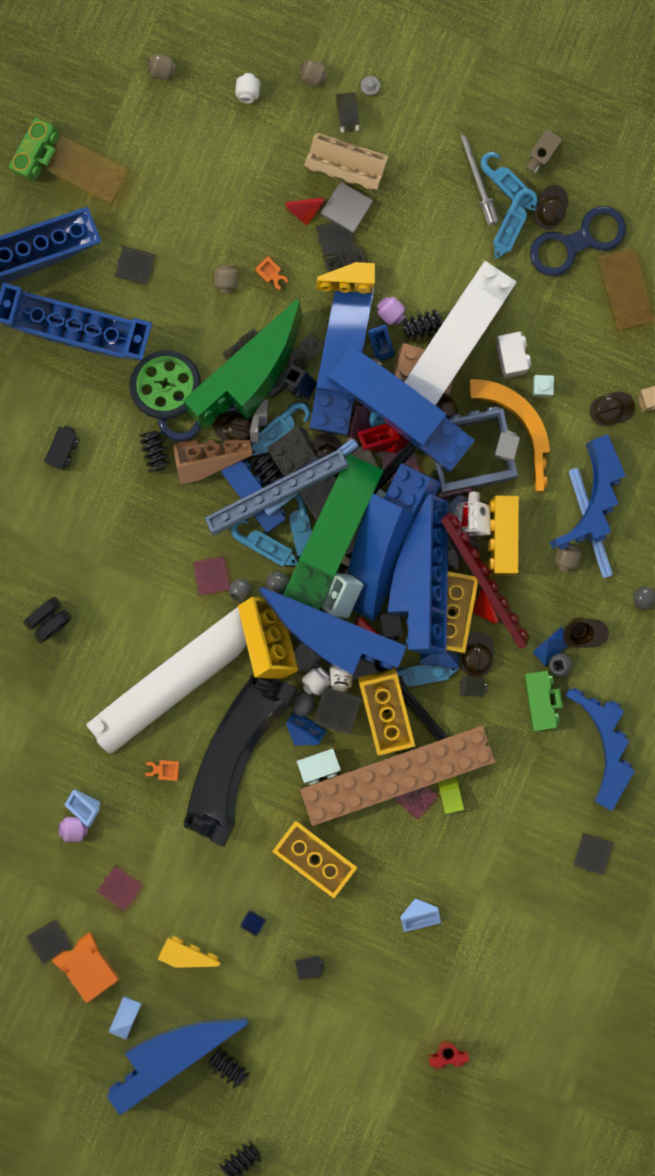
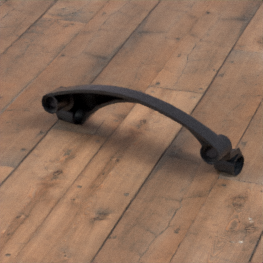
(216, 785)

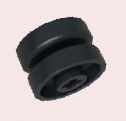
(49, 621)

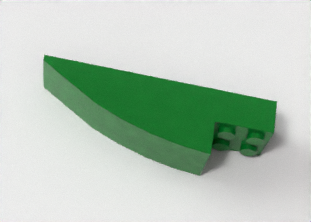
(249, 372)
(333, 532)

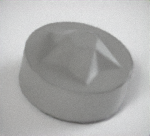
(370, 86)

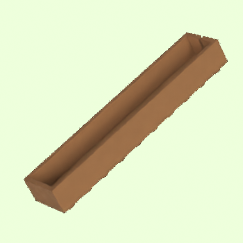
(397, 775)

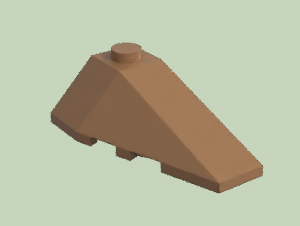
(201, 460)

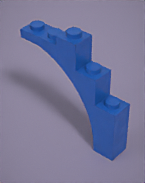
(606, 474)
(615, 773)

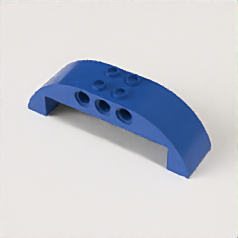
(73, 324)

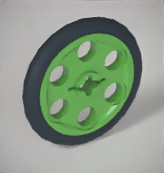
(158, 360)

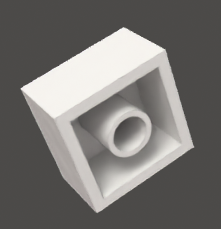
(512, 354)

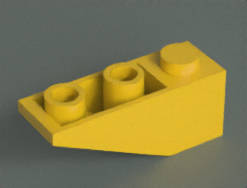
(351, 278)
(181, 955)

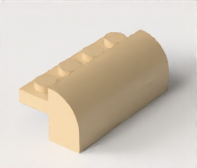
(346, 161)

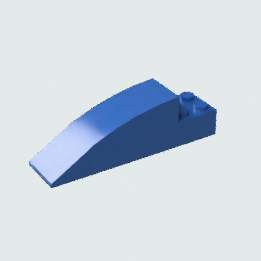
(46, 244)
(345, 329)
(401, 408)
(383, 535)
(422, 579)
(331, 637)
(168, 1055)

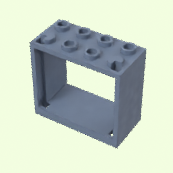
(472, 418)

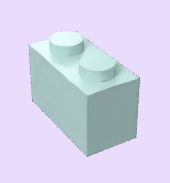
(342, 595)
(318, 766)

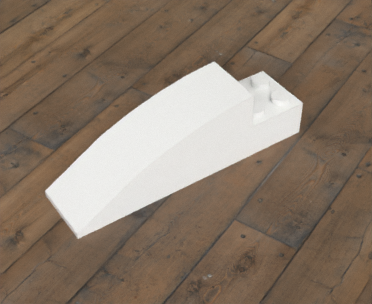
(460, 332)

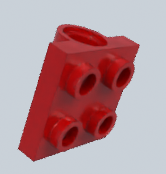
(457, 1057)

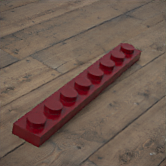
(482, 573)

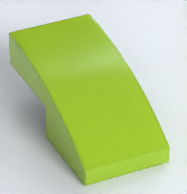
(450, 795)

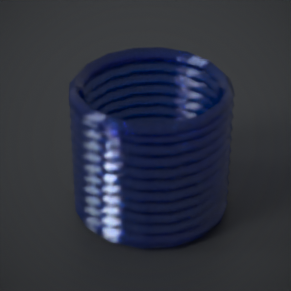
(253, 923)

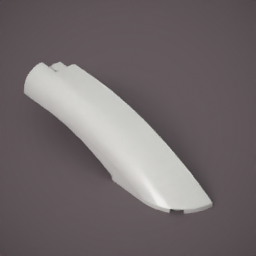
(169, 683)

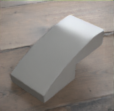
(260, 419)

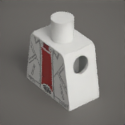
(474, 516)

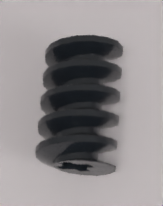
(422, 324)
(154, 451)
(267, 469)
(228, 1068)
(241, 1160)

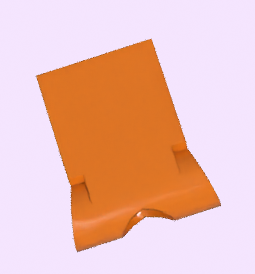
(87, 968)

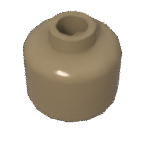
(161, 66)
(312, 73)
(226, 278)
(568, 557)

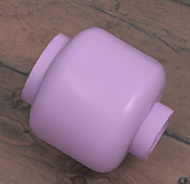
(391, 310)
(72, 829)

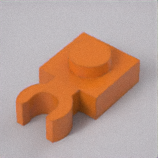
(270, 272)
(167, 770)

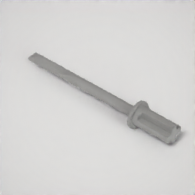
(486, 204)

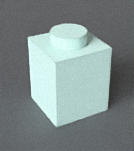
(543, 386)

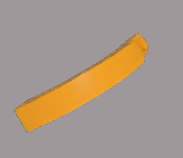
(503, 396)

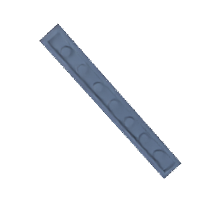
(276, 492)

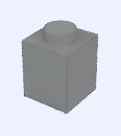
(507, 446)

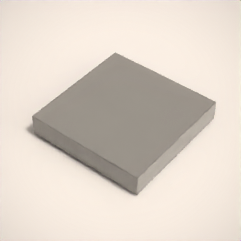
(346, 207)

